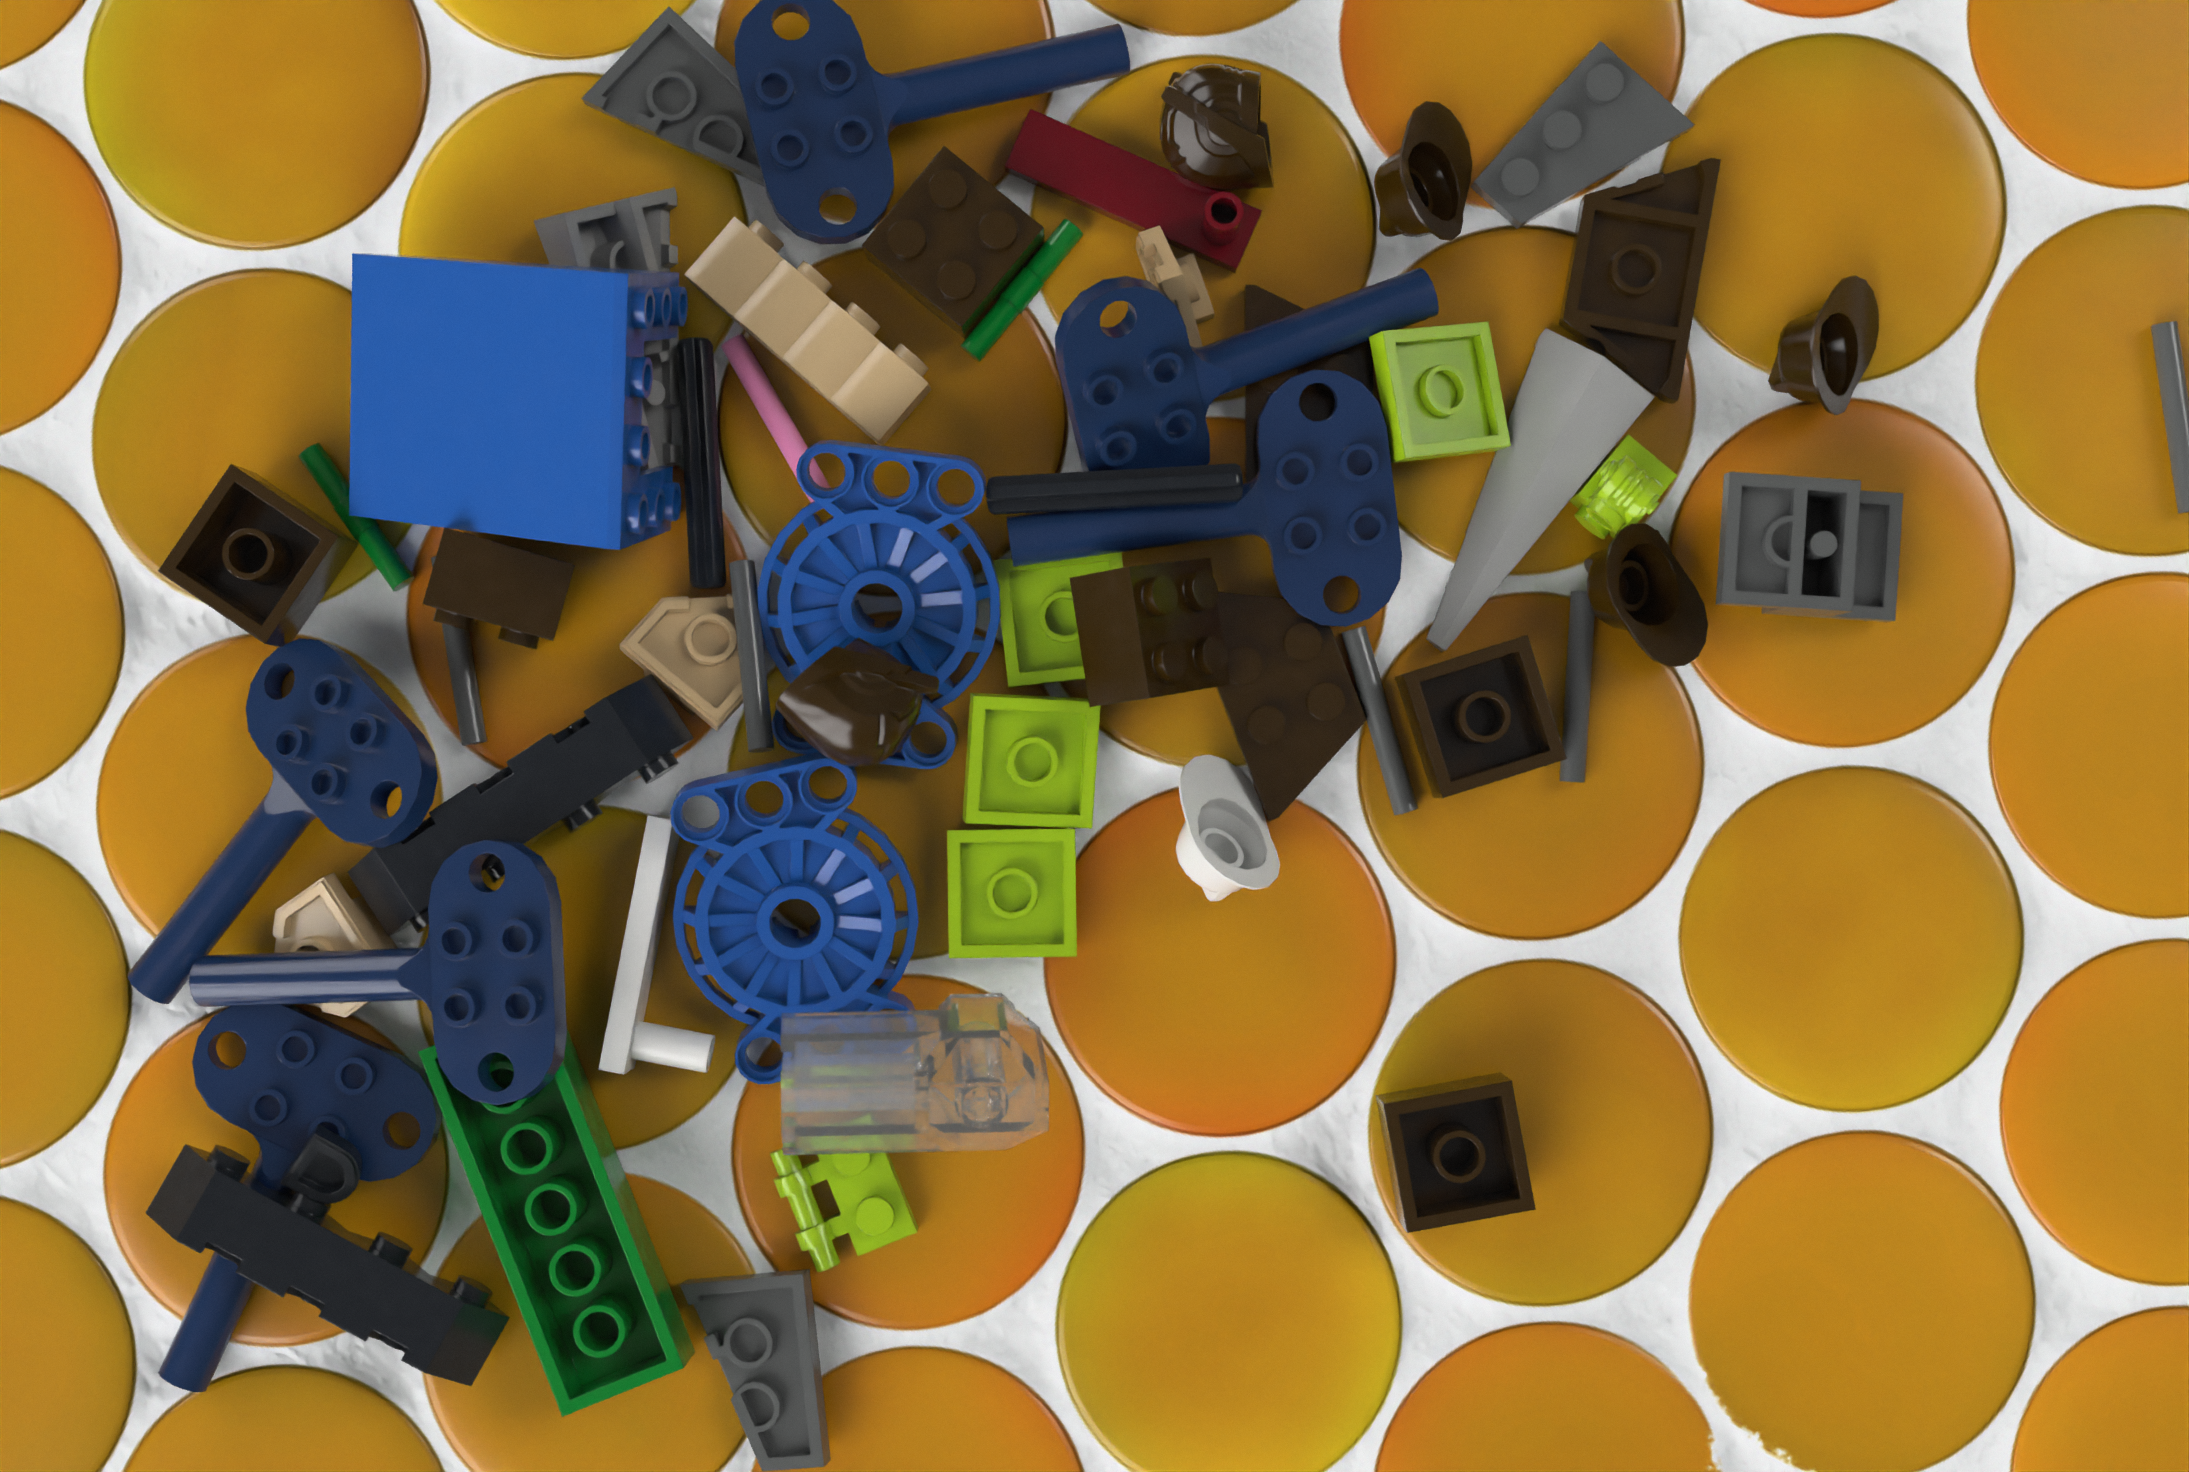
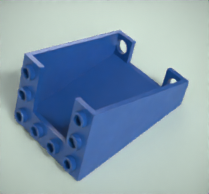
(508, 397)

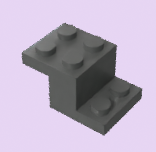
(1809, 547)

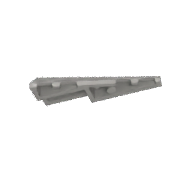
(633, 237)
(1559, 432)

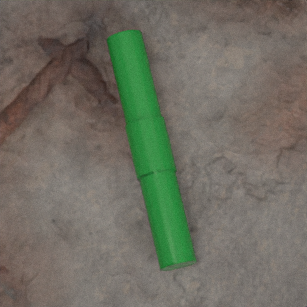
(1022, 290)
(363, 529)

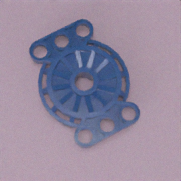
(891, 544)
(780, 859)

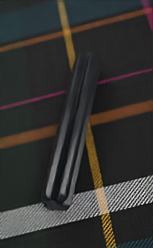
(701, 463)
(1114, 489)

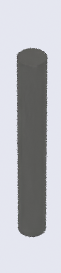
(2174, 404)
(751, 656)
(464, 684)
(1577, 688)
(1379, 720)

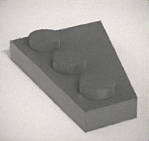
(682, 94)
(1582, 133)
(770, 1356)

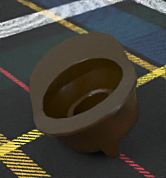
(1427, 179)
(1829, 349)
(1649, 594)

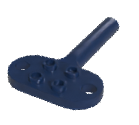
(827, 115)
(1145, 393)
(1316, 501)
(334, 758)
(484, 973)
(291, 1080)

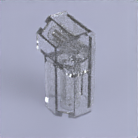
(913, 1079)

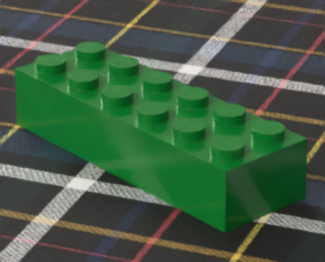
(567, 1233)

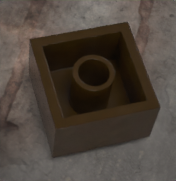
(954, 242)
(258, 557)
(498, 586)
(1149, 631)
(1480, 717)
(1455, 1152)

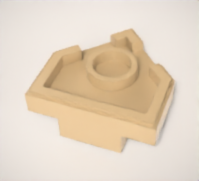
(1177, 279)
(691, 654)
(329, 920)

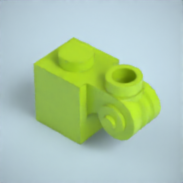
(1621, 489)

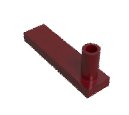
(1132, 190)

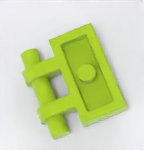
(867, 1196)

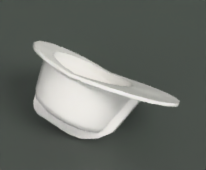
(1225, 830)

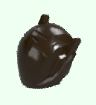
(1216, 128)
(856, 703)

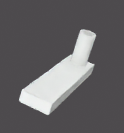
(626, 1034)

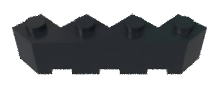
(538, 792)
(304, 1252)

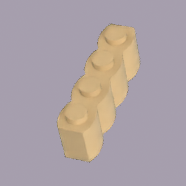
(809, 331)

